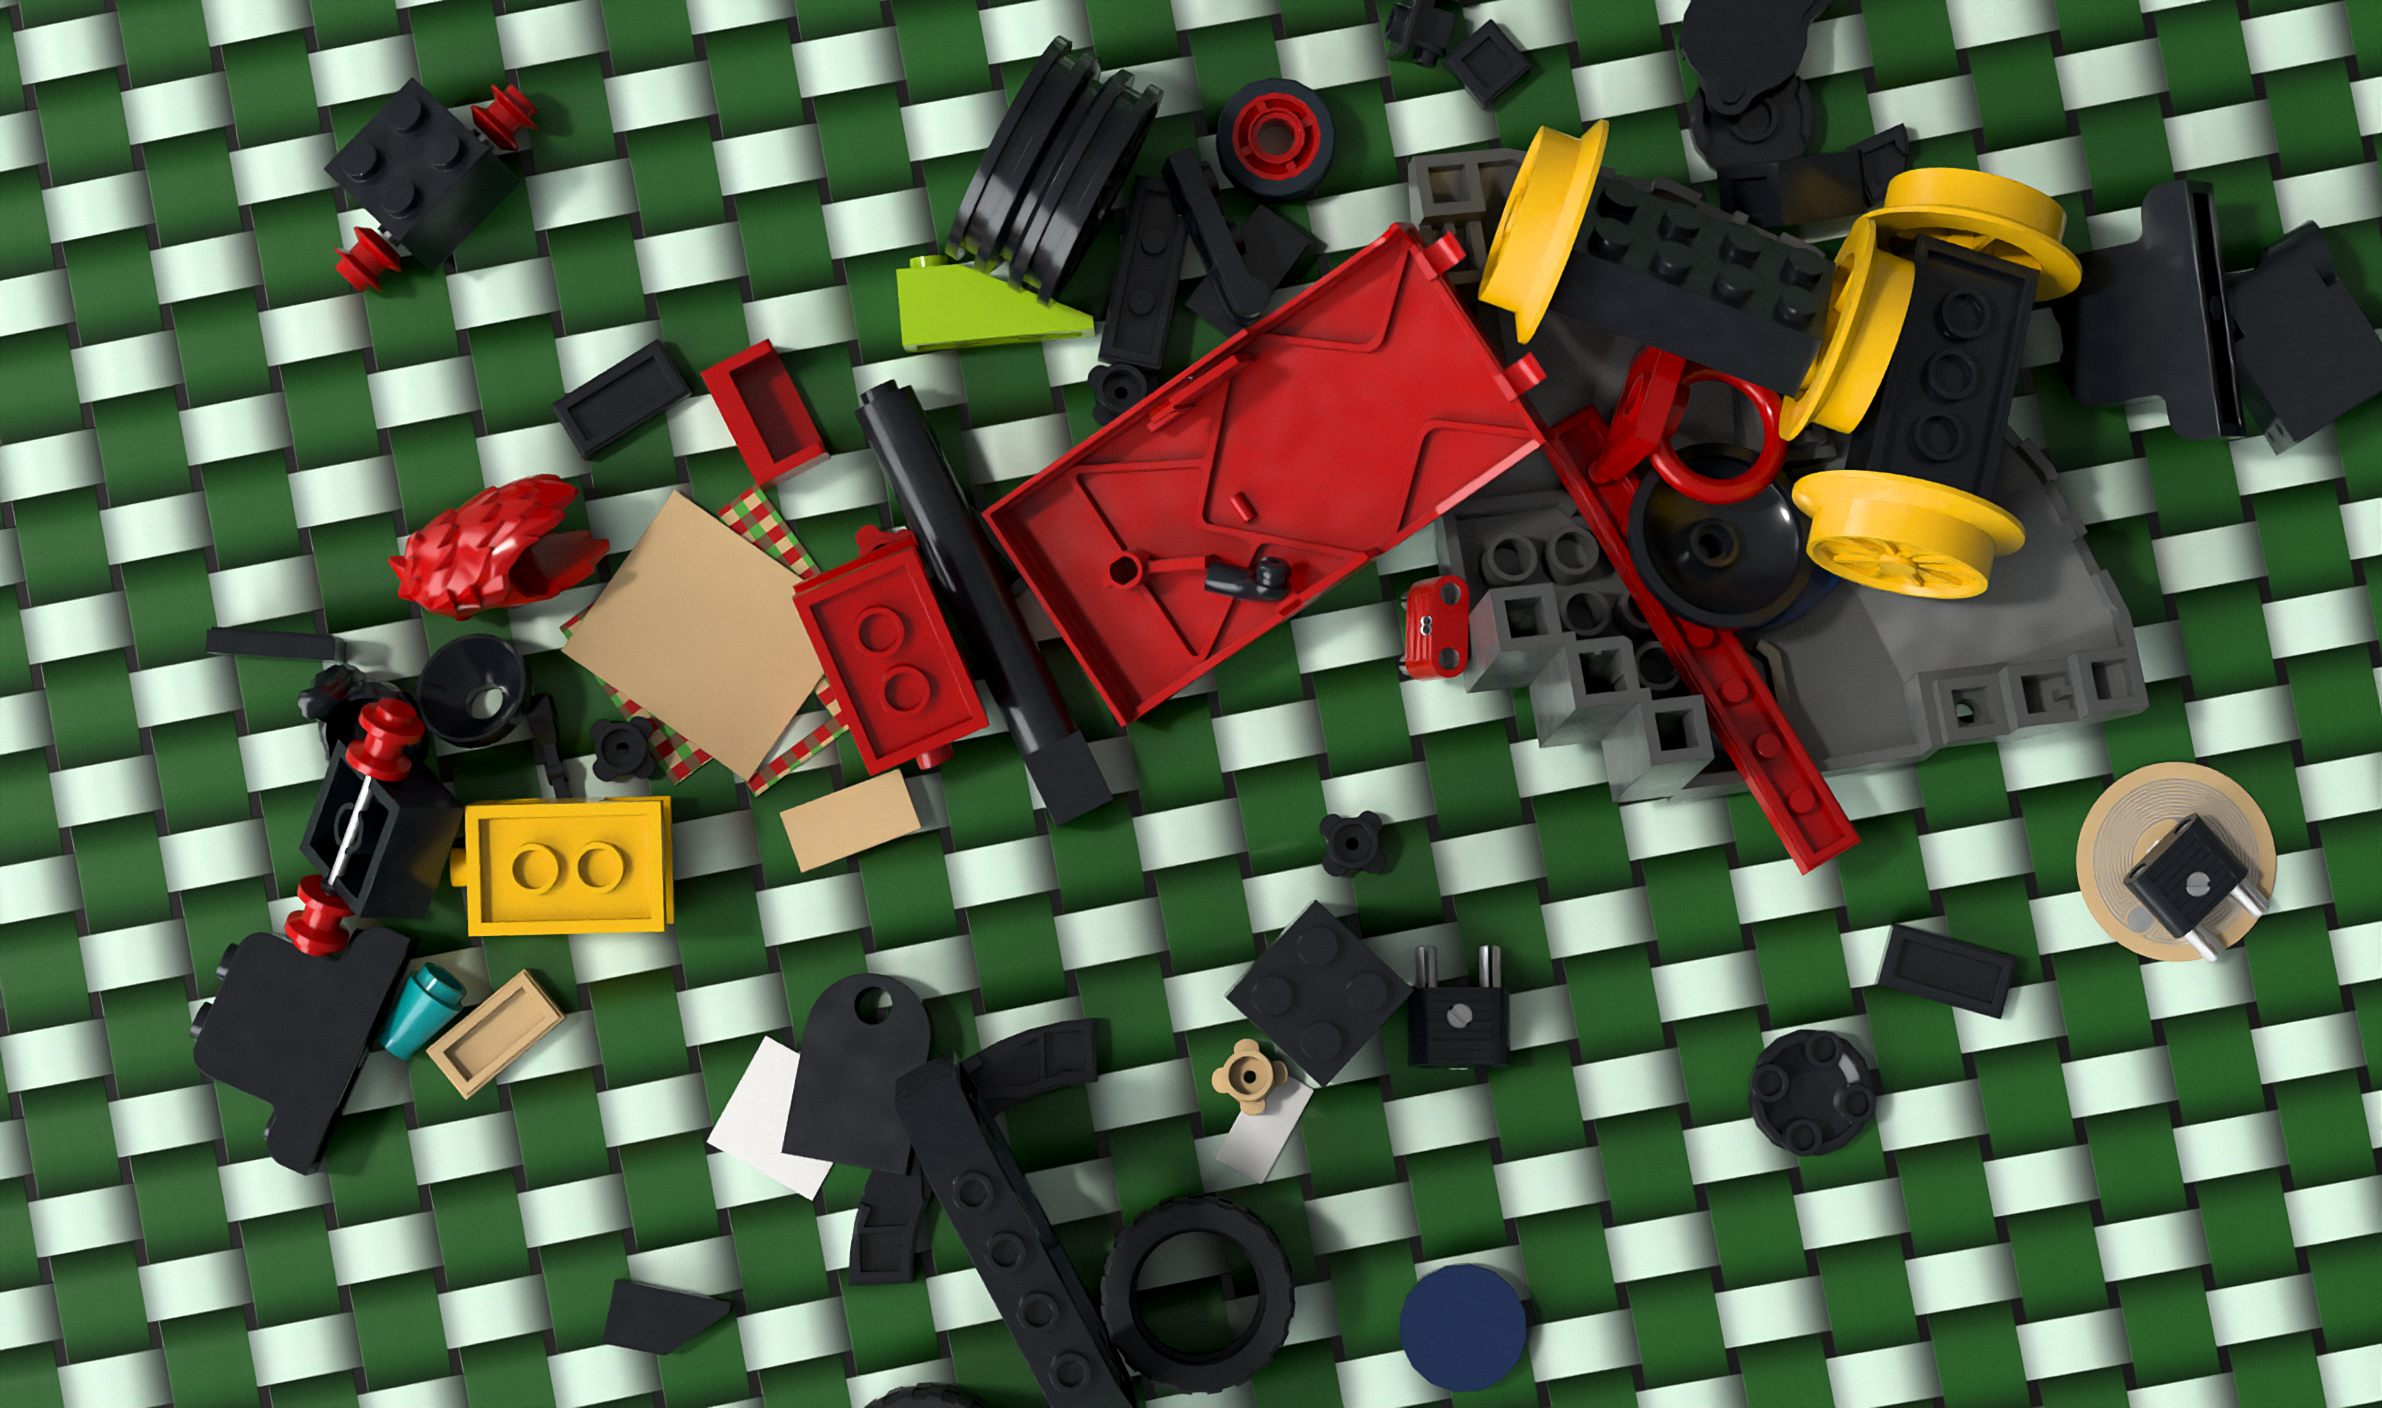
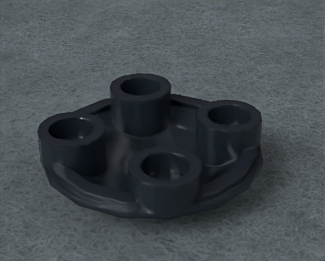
(1810, 1092)

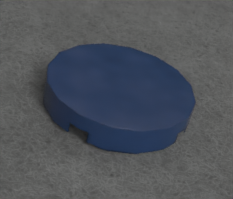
(1462, 1327)

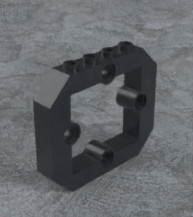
(1010, 1238)

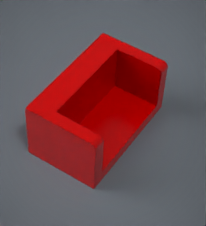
(765, 415)

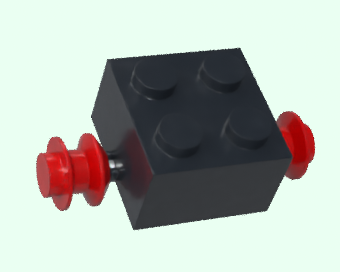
(425, 177)

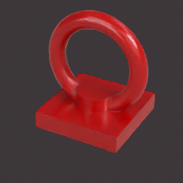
(1651, 411)

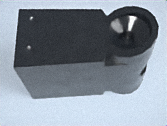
(2300, 340)

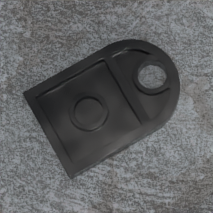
(849, 1076)

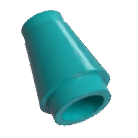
(422, 1009)

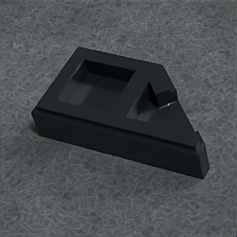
(658, 1317)

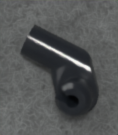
(1265, 584)

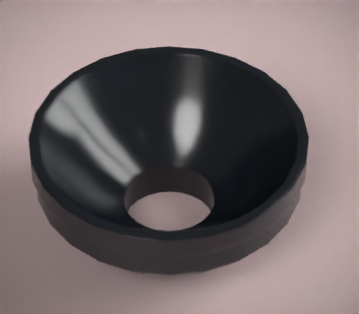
(456, 678)

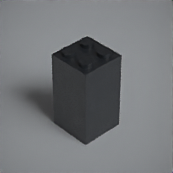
(1318, 992)

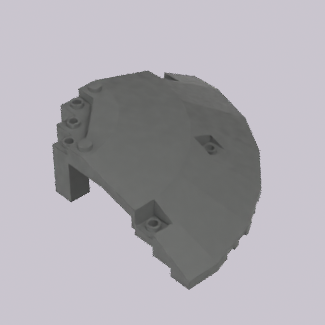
(1858, 675)

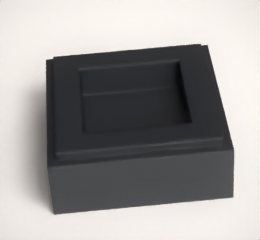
(1487, 64)

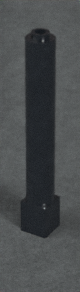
(981, 602)

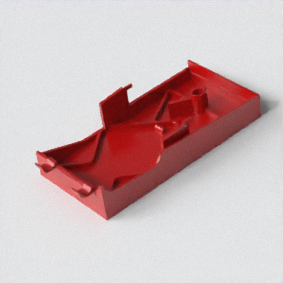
(1289, 441)

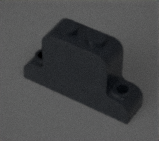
(2158, 319)
(300, 1030)

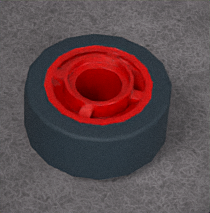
(1283, 105)

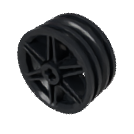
(1053, 171)

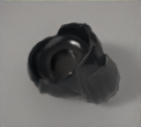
(337, 700)

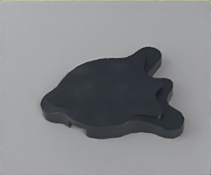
(1745, 48)

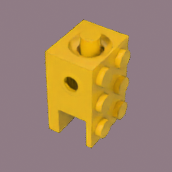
(567, 865)

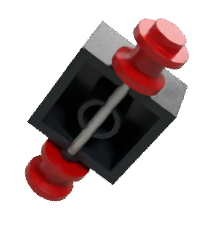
(373, 832)

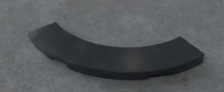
(1005, 1075)

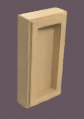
(851, 820)
(496, 1033)

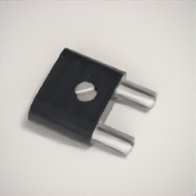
(2188, 878)
(1459, 1024)

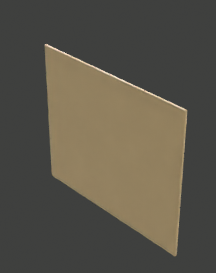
(703, 636)

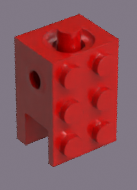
(891, 657)

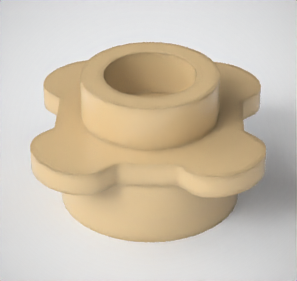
(1231, 1077)

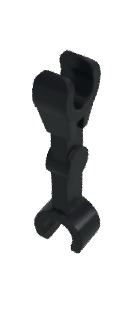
(545, 726)

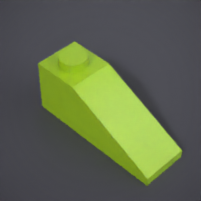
(966, 309)

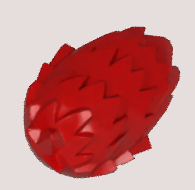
(497, 551)

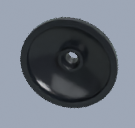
(1755, 542)

